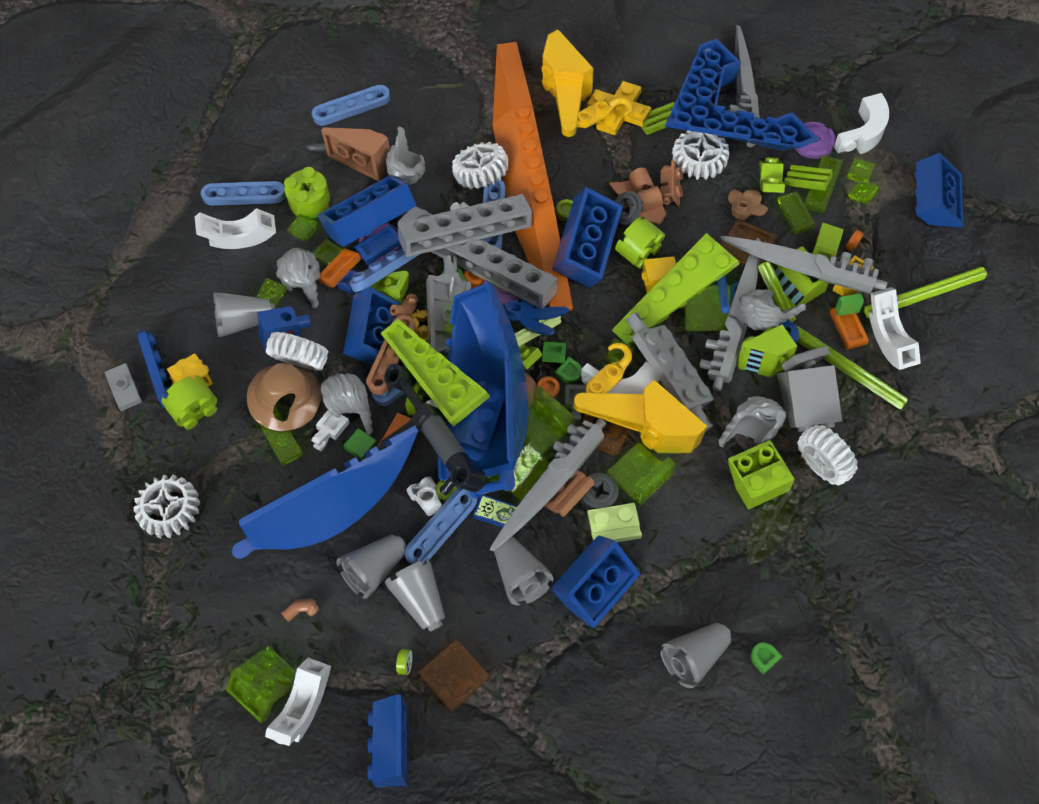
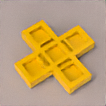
(616, 118)

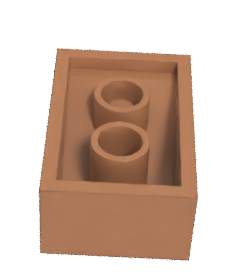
(358, 149)

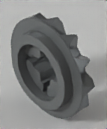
(632, 199)
(610, 489)

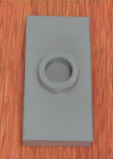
(806, 359)
(123, 387)

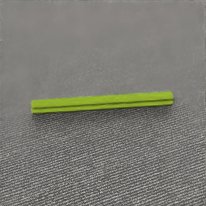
(937, 288)
(854, 370)

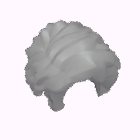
(403, 163)
(301, 270)
(762, 313)
(347, 395)
(755, 419)

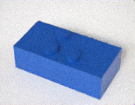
(367, 210)
(587, 237)

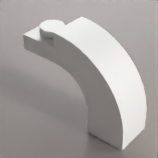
(875, 115)
(236, 234)
(889, 332)
(631, 385)
(302, 703)

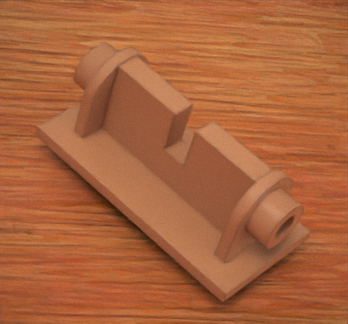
(673, 191)

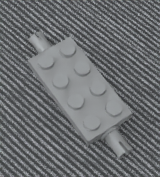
(440, 298)
(671, 366)

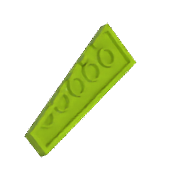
(689, 277)
(443, 381)

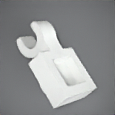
(328, 427)

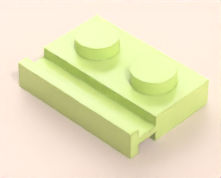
(615, 522)

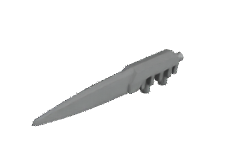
(745, 87)
(817, 265)
(730, 341)
(567, 463)

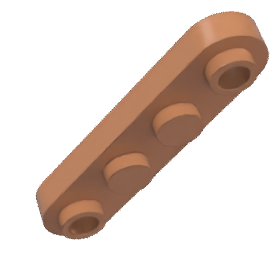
(383, 360)

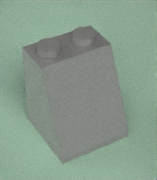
(810, 397)

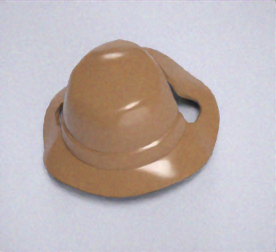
(277, 381)

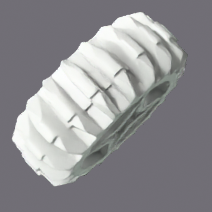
(712, 159)
(480, 165)
(297, 351)
(827, 454)
(157, 497)

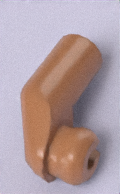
(407, 306)
(298, 606)

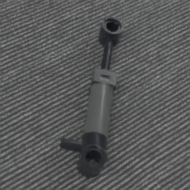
(432, 423)

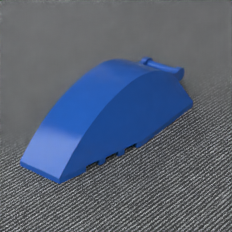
(489, 352)
(326, 503)

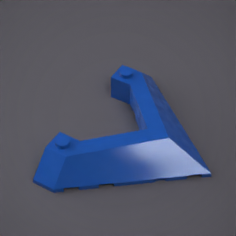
(698, 108)

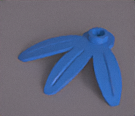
(528, 315)

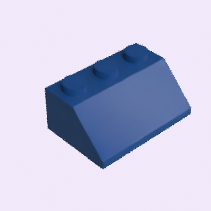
(939, 192)
(367, 320)
(477, 428)
(596, 580)
(388, 742)

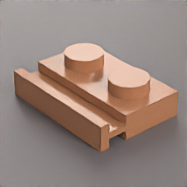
(570, 493)

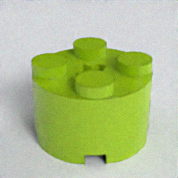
(307, 192)
(640, 241)
(189, 401)

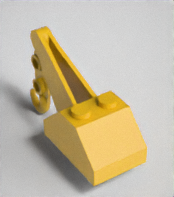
(571, 81)
(655, 414)

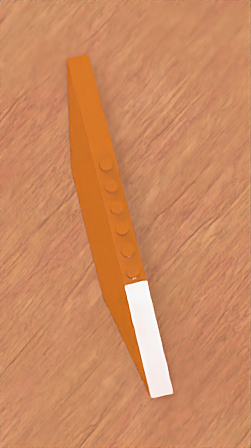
(526, 174)

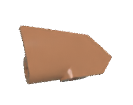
(641, 183)

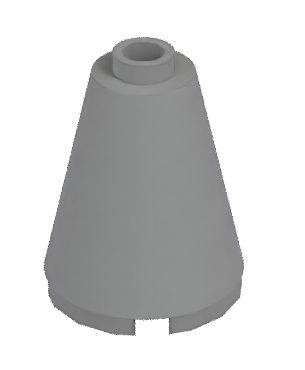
(237, 312)
(371, 564)
(521, 572)
(419, 594)
(695, 653)

